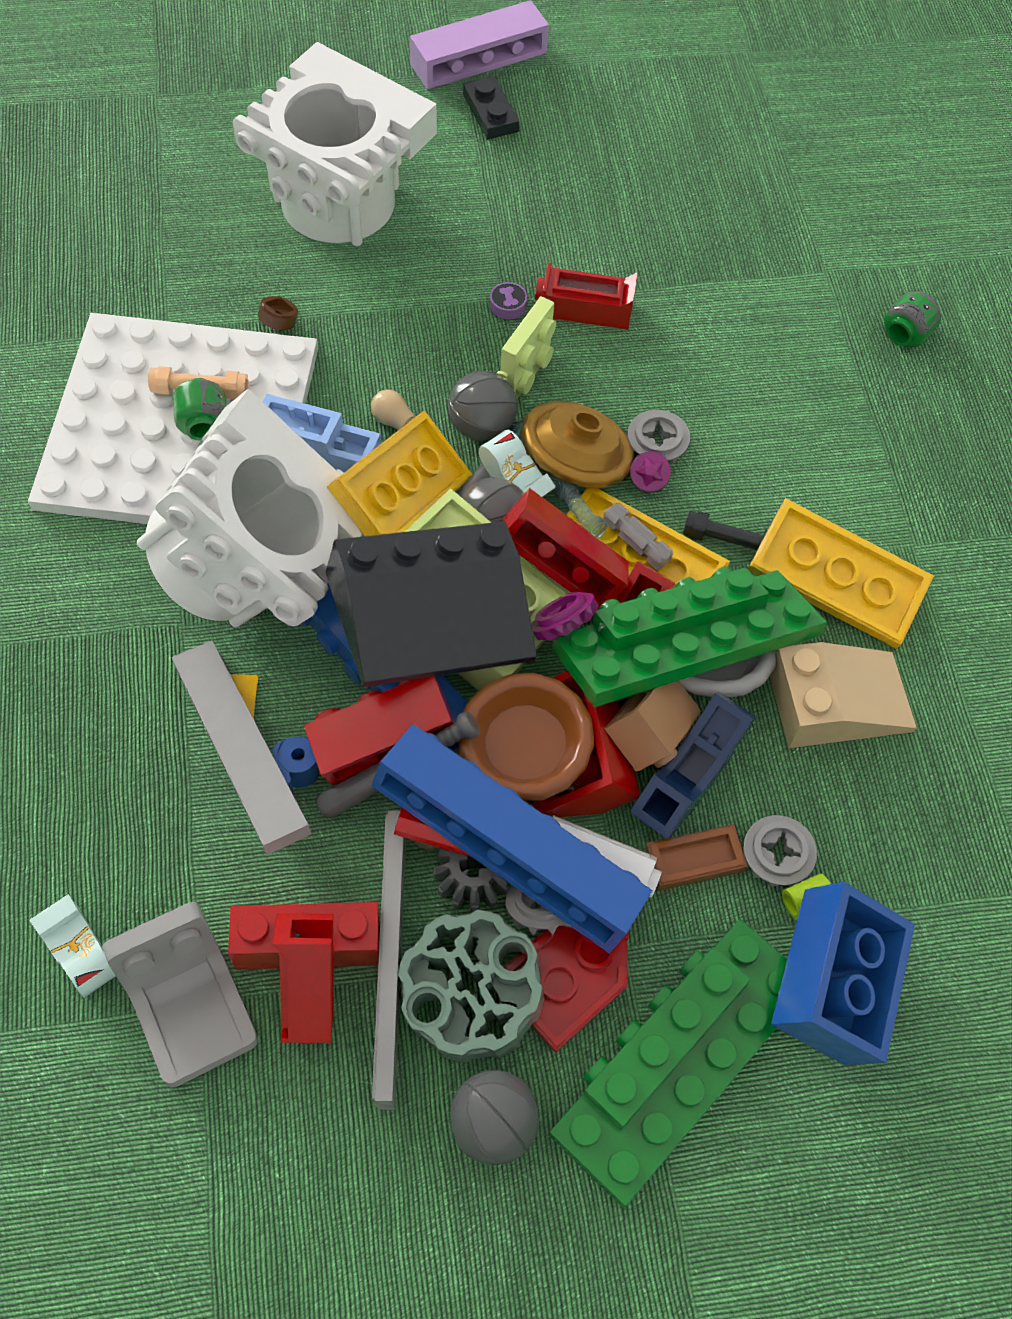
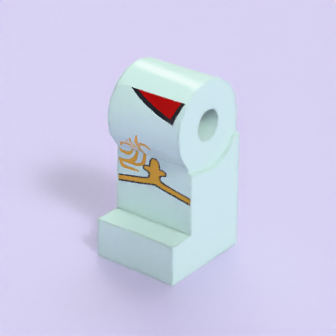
(507, 459)
(73, 945)

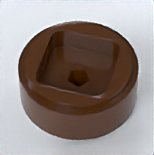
(277, 313)

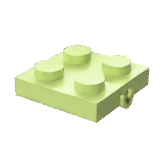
(529, 347)

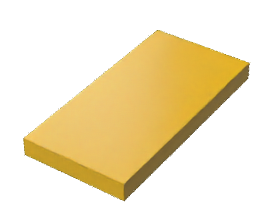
(400, 478)
(688, 557)
(843, 573)

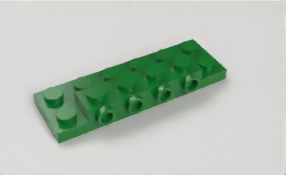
(685, 632)
(673, 1063)

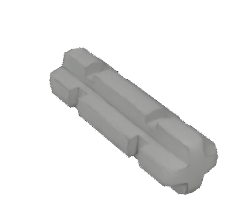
(638, 536)

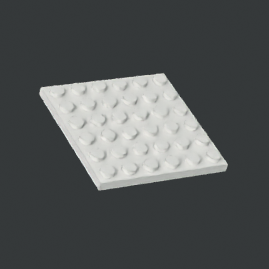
(118, 441)

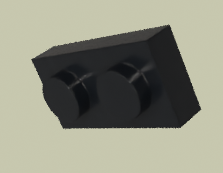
(490, 107)

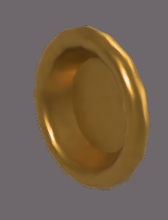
(577, 444)

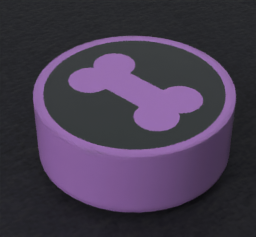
(508, 300)

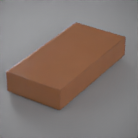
(697, 857)

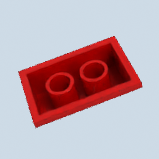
(609, 776)

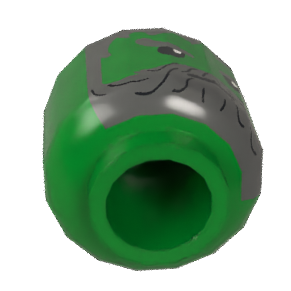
(912, 319)
(197, 406)

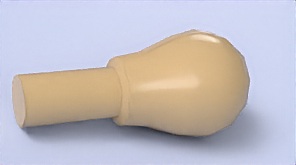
(391, 409)

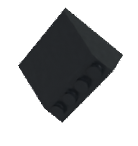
(431, 602)

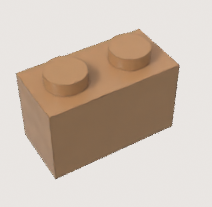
(653, 725)

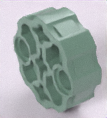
(517, 987)

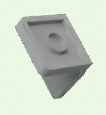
(182, 993)

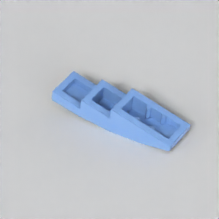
(325, 432)

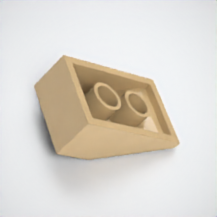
(838, 694)

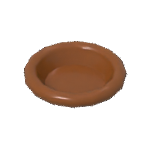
(531, 734)

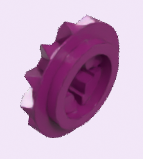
(564, 615)

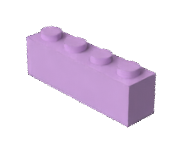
(478, 44)

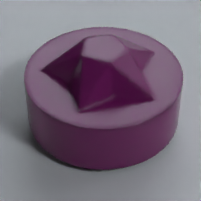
(650, 472)

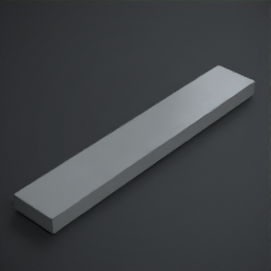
(241, 748)
(388, 967)

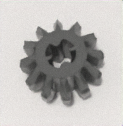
(455, 880)

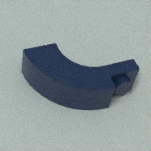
(699, 762)

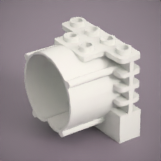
(335, 143)
(248, 521)

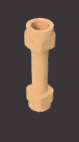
(165, 381)

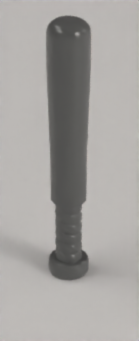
(359, 788)

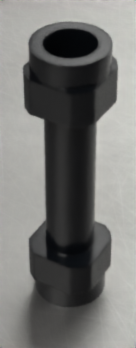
(698, 525)

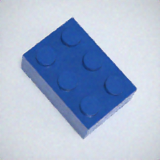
(844, 974)

